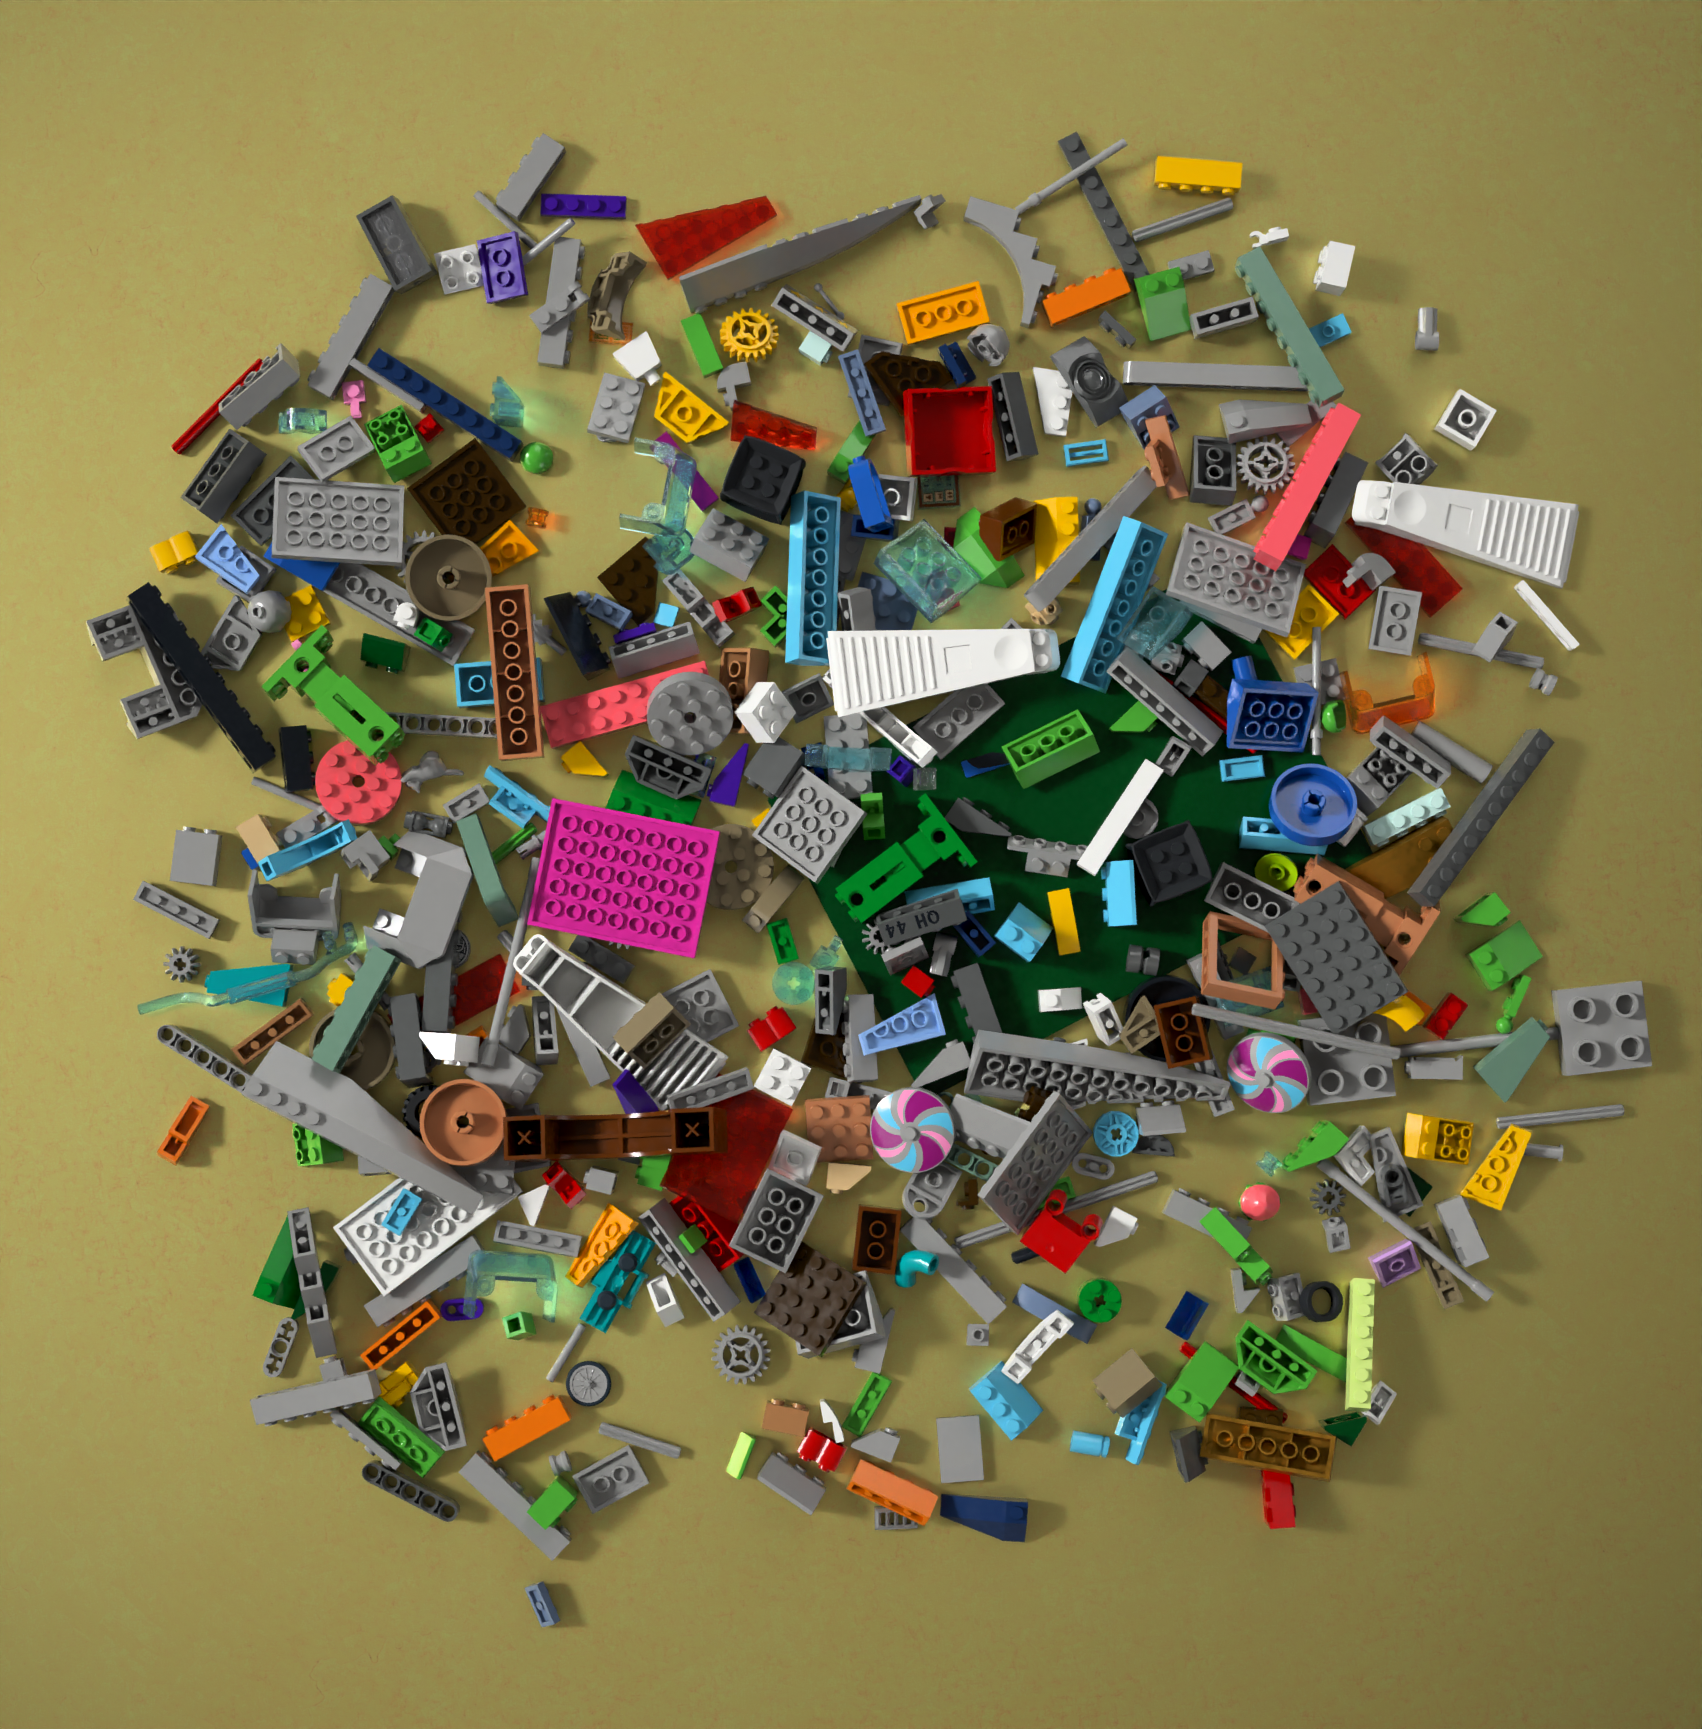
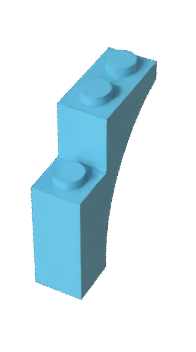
(308, 851)

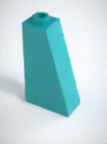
(221, 980)

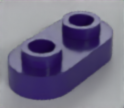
(458, 1303)

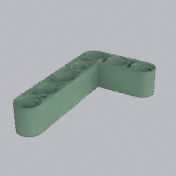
(485, 870)
(975, 1159)

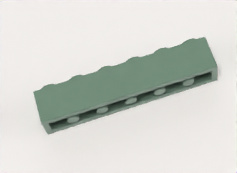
(356, 1009)

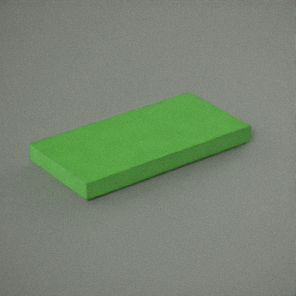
(401, 1437)

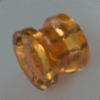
(536, 517)

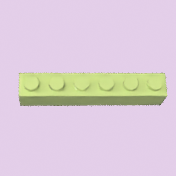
(1360, 1345)

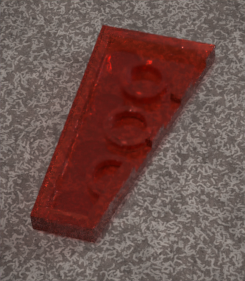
(771, 427)

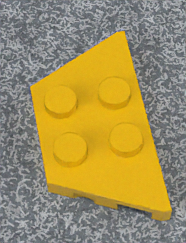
(685, 412)

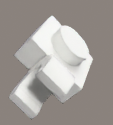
(1274, 236)

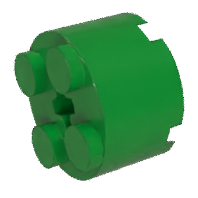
(1103, 1311)

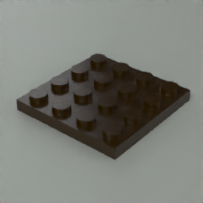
(467, 495)
(810, 1299)

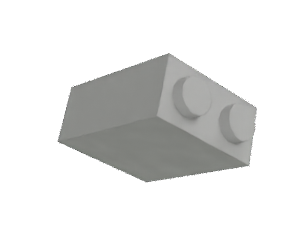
(196, 856)

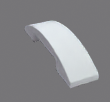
(1035, 1345)

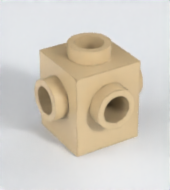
(1046, 616)

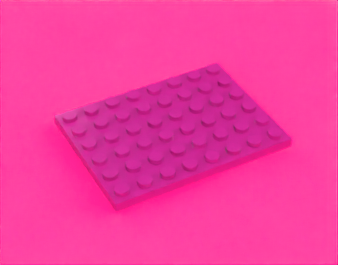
(623, 878)

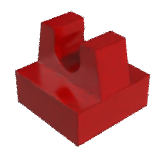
(429, 428)

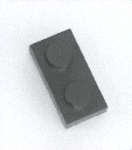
(1122, 336)

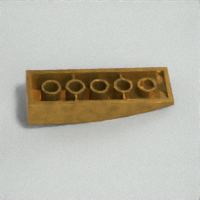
(1403, 860)
(1269, 1447)

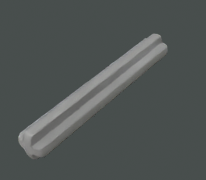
(639, 1440)

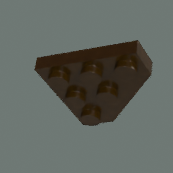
(902, 372)
(633, 582)
(826, 1051)

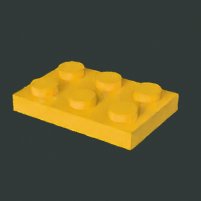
(1310, 612)

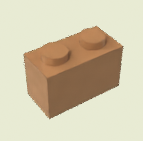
(785, 1417)

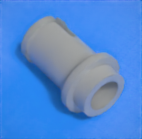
(665, 1263)

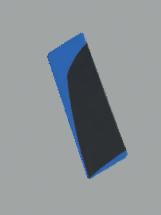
(984, 763)

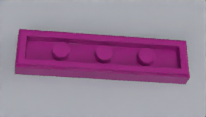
(702, 492)

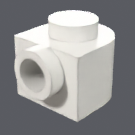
(407, 615)

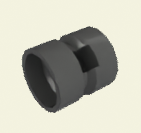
(1142, 960)

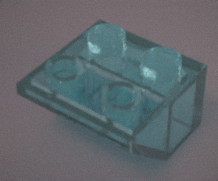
(508, 407)

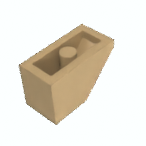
(844, 1175)

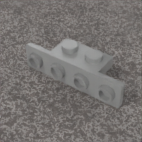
(1046, 856)

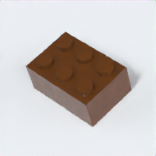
(876, 1239)

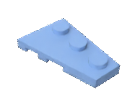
(228, 561)

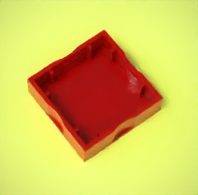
(949, 431)

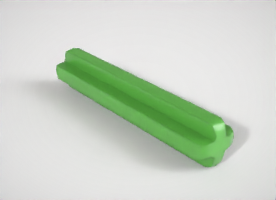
(514, 842)

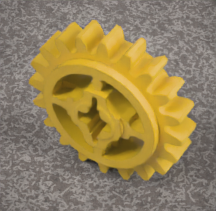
(751, 328)

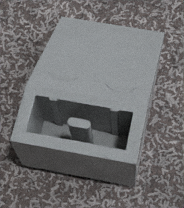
(1376, 780)

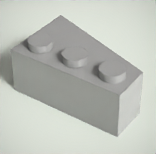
(1461, 1230)

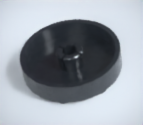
(1161, 990)

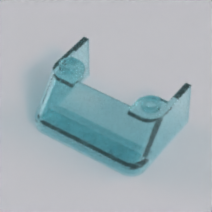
(671, 516)
(493, 1265)

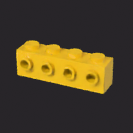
(1198, 175)

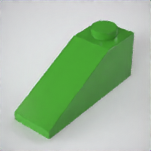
(853, 447)

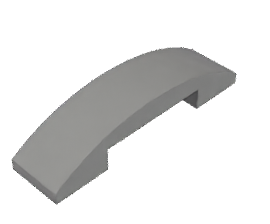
(841, 1088)

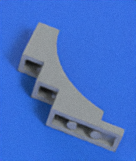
(311, 1282)

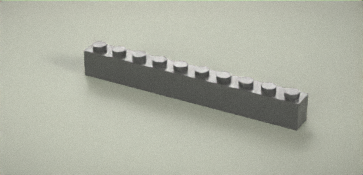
(1480, 817)

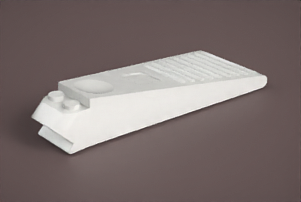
(1497, 530)
(908, 665)
(602, 1008)

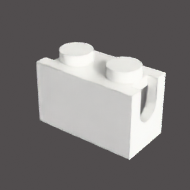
(1104, 1016)

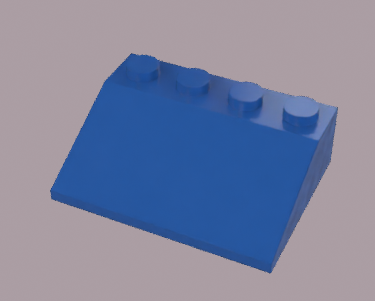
(1269, 715)

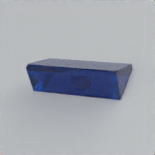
(749, 1279)
(1186, 1315)

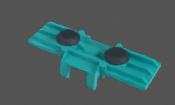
(611, 1277)

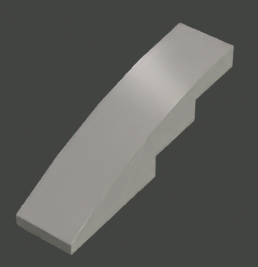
(698, 607)
(586, 1052)

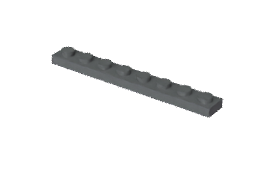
(1104, 210)

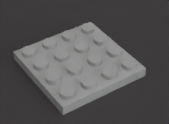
(809, 824)

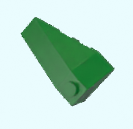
(279, 1277)

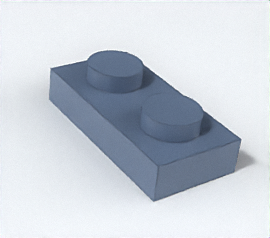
(542, 1604)

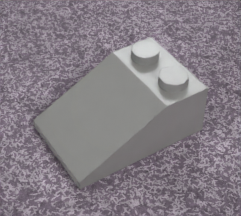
(511, 1077)
(1159, 1119)

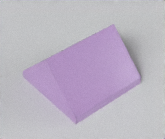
(1395, 1262)

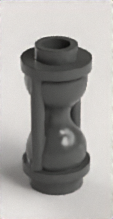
(417, 821)

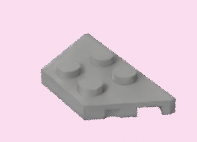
(232, 638)

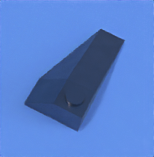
(995, 1516)

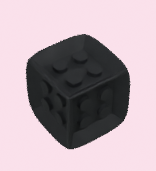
(762, 479)
(1169, 863)

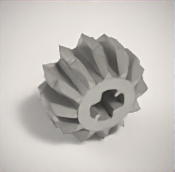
(871, 938)
(177, 970)

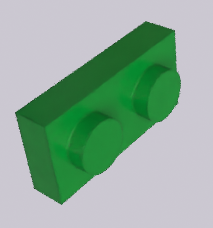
(782, 941)

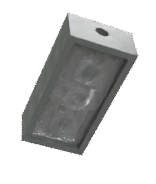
(396, 244)

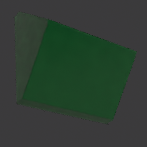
(1345, 1426)

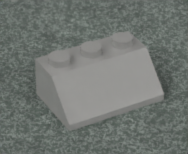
(792, 1482)

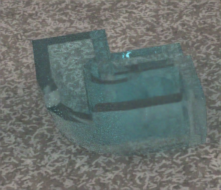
(670, 552)

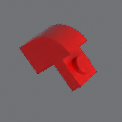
(736, 605)
(564, 1184)

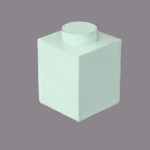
(816, 348)

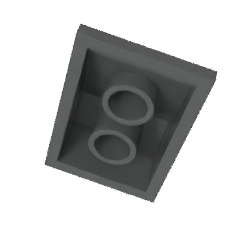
(1213, 471)
(1187, 1452)

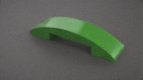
(1313, 1352)

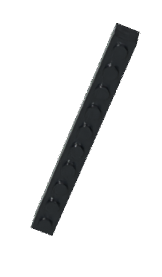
(200, 677)

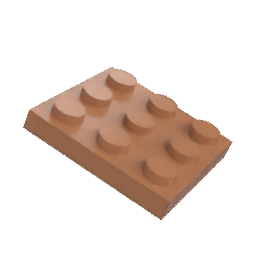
(840, 1127)

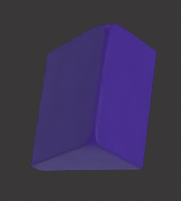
(902, 771)

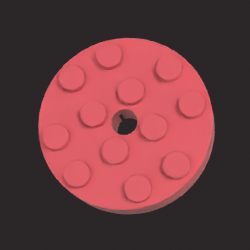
(343, 799)

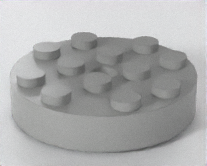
(682, 731)

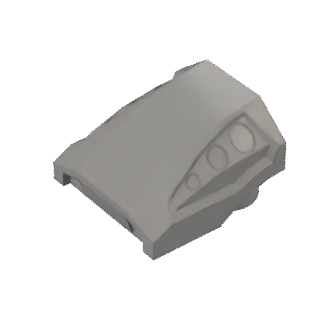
(1407, 462)

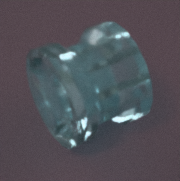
(1269, 1163)

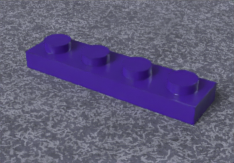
(583, 206)

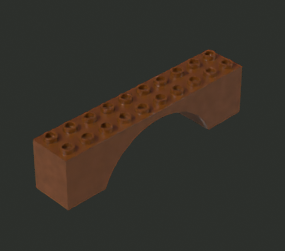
(615, 1135)

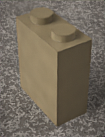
(1126, 1383)

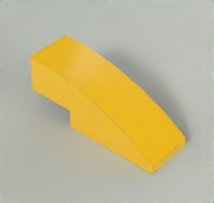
(1063, 921)

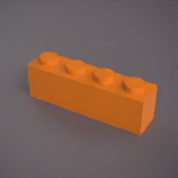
(1085, 297)
(401, 1335)
(526, 1427)
(892, 1492)

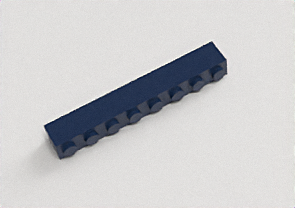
(446, 405)

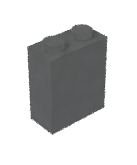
(774, 767)

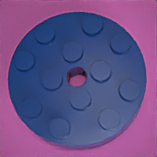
(1293, 806)

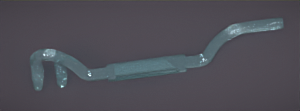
(262, 986)

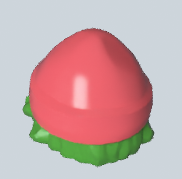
(1259, 1202)

